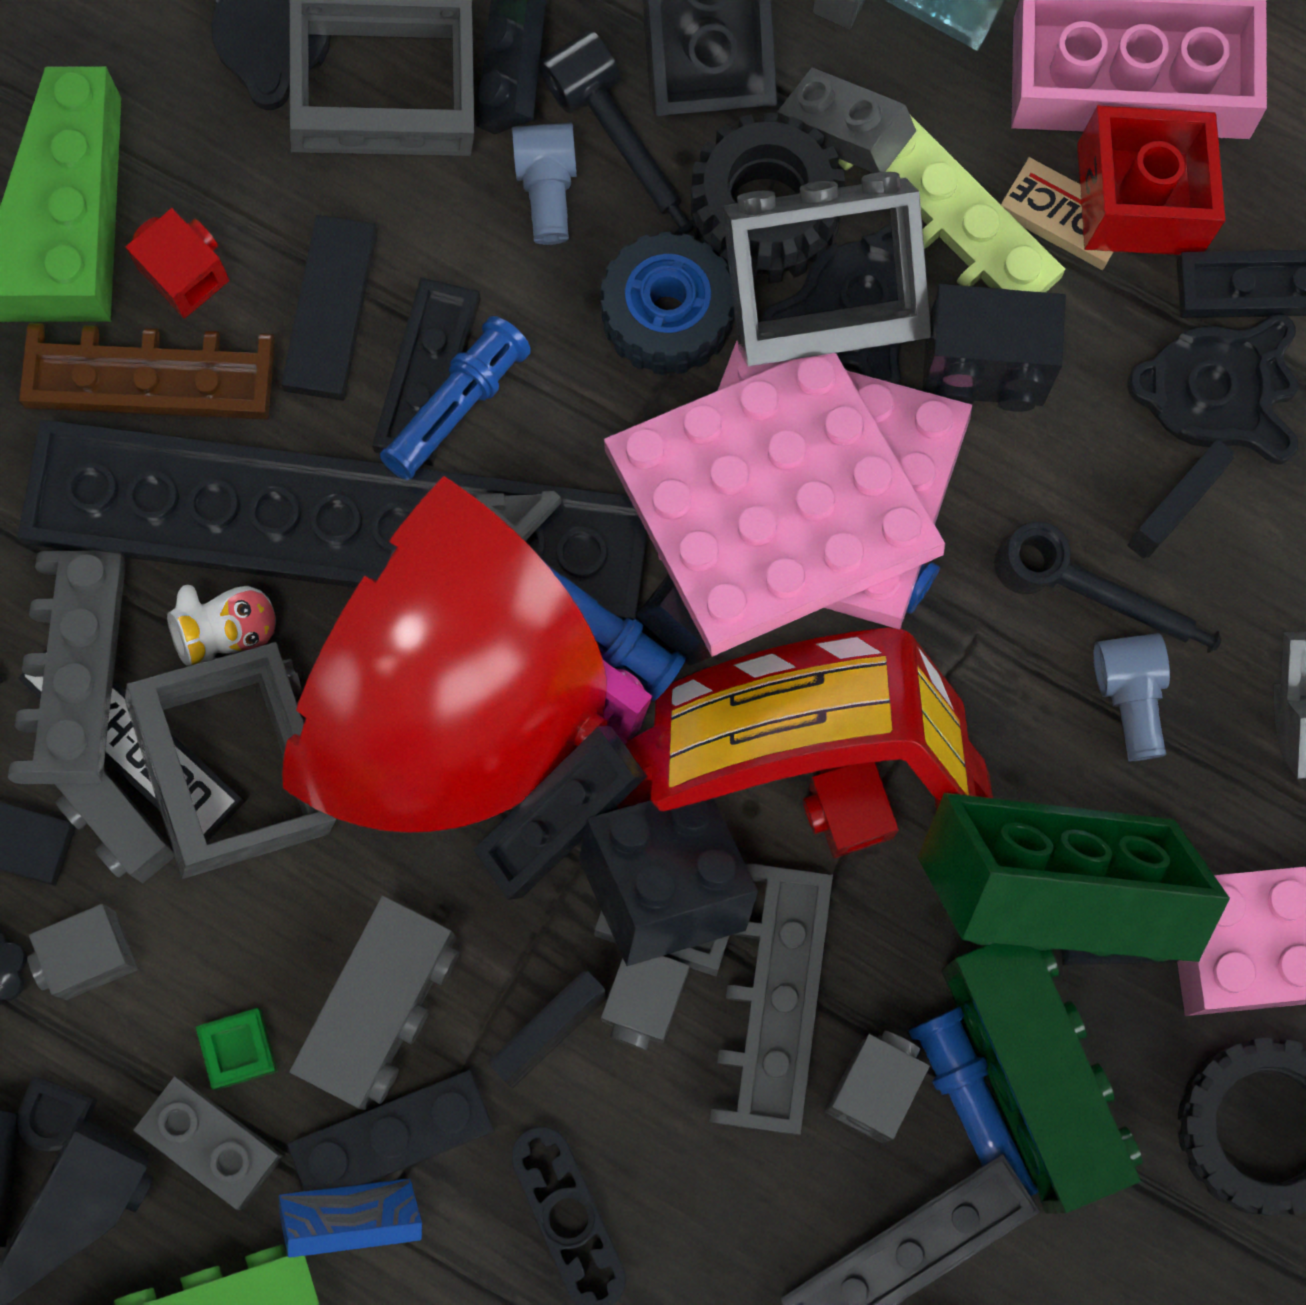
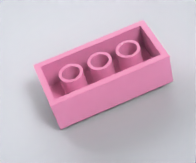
(1139, 57)
(1256, 948)

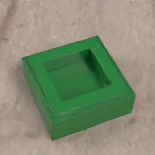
(236, 1049)

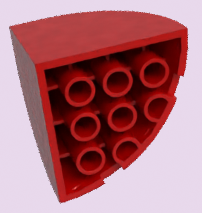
(446, 679)

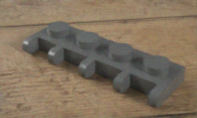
(74, 670)
(781, 1001)

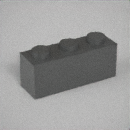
(376, 1005)

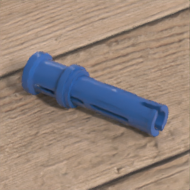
(471, 378)
(625, 644)
(961, 1076)

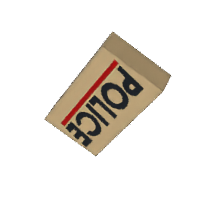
(1051, 209)

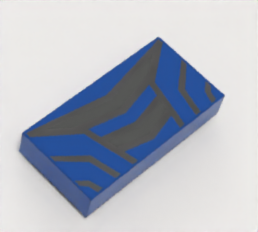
(349, 1217)

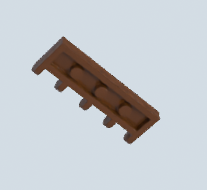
(146, 377)

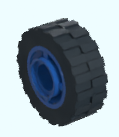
(667, 268)

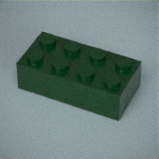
(1071, 879)
(1043, 1076)

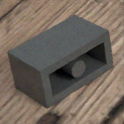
(878, 1086)

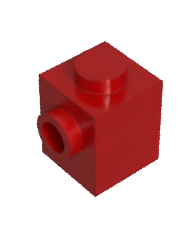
(178, 260)
(850, 808)

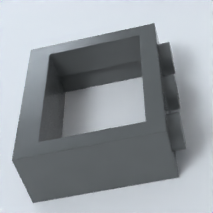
(382, 128)
(837, 329)
(145, 706)

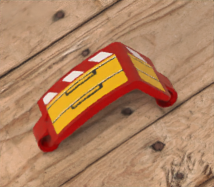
(807, 712)

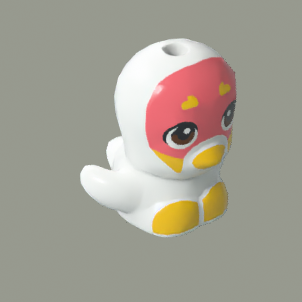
(224, 625)

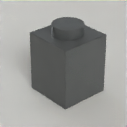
(81, 953)
(644, 1000)

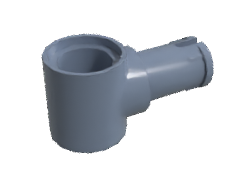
(545, 165)
(1133, 675)

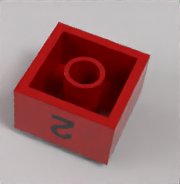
(1150, 180)

